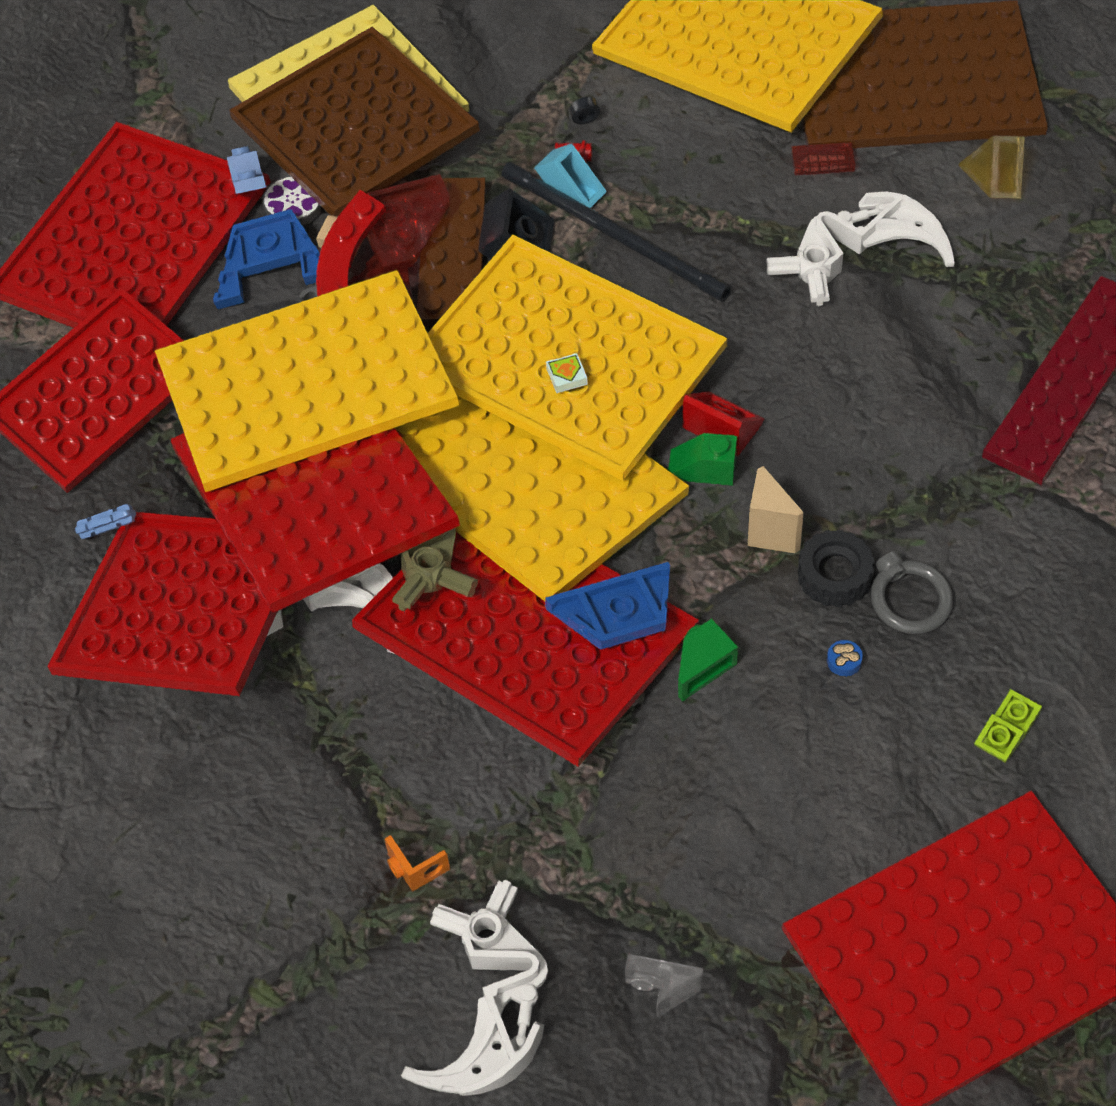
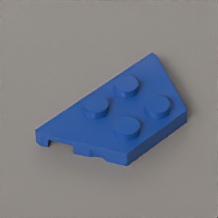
(616, 607)

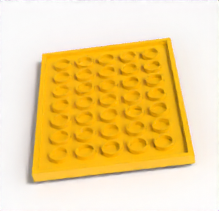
(742, 53)
(544, 308)
(304, 380)
(531, 502)

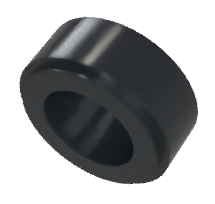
(584, 110)

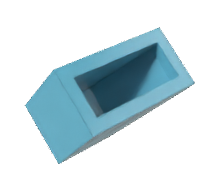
(571, 175)

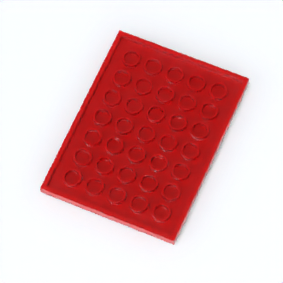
(129, 219)
(326, 514)
(519, 656)
(964, 951)

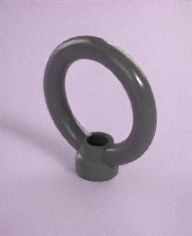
(892, 568)

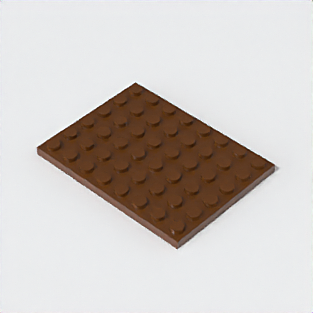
(933, 80)

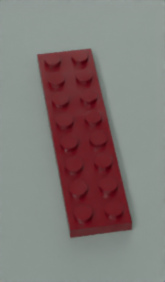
(1060, 390)

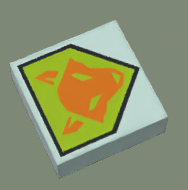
(566, 373)

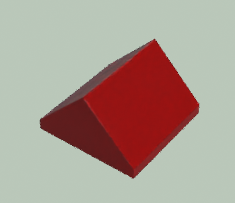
(715, 415)

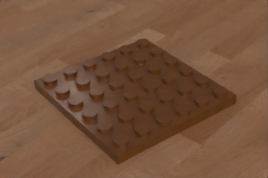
(354, 120)

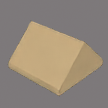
(773, 516)

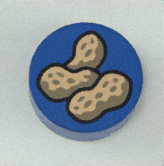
(844, 658)

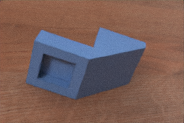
(245, 170)

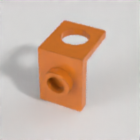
(415, 876)

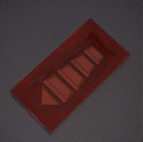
(823, 158)

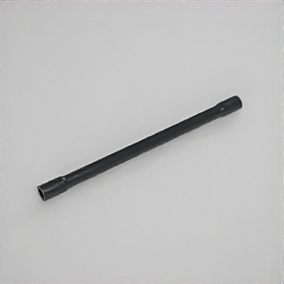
(704, 281)

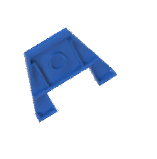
(263, 246)

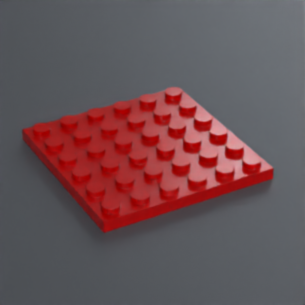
(167, 611)

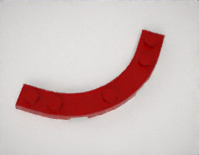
(344, 240)

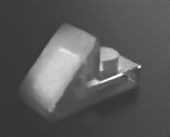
(674, 980)

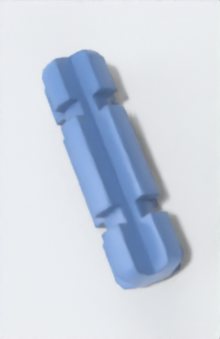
(105, 521)

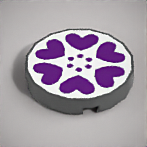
(287, 195)

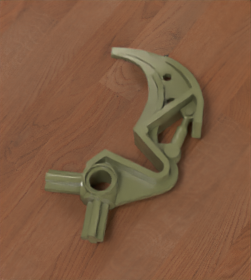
(429, 569)

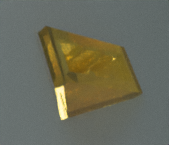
(997, 166)

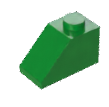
(705, 459)
(704, 657)

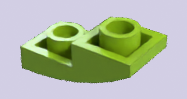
(1008, 726)

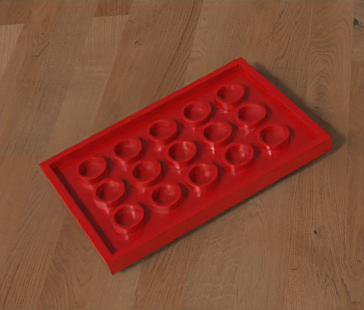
(89, 391)

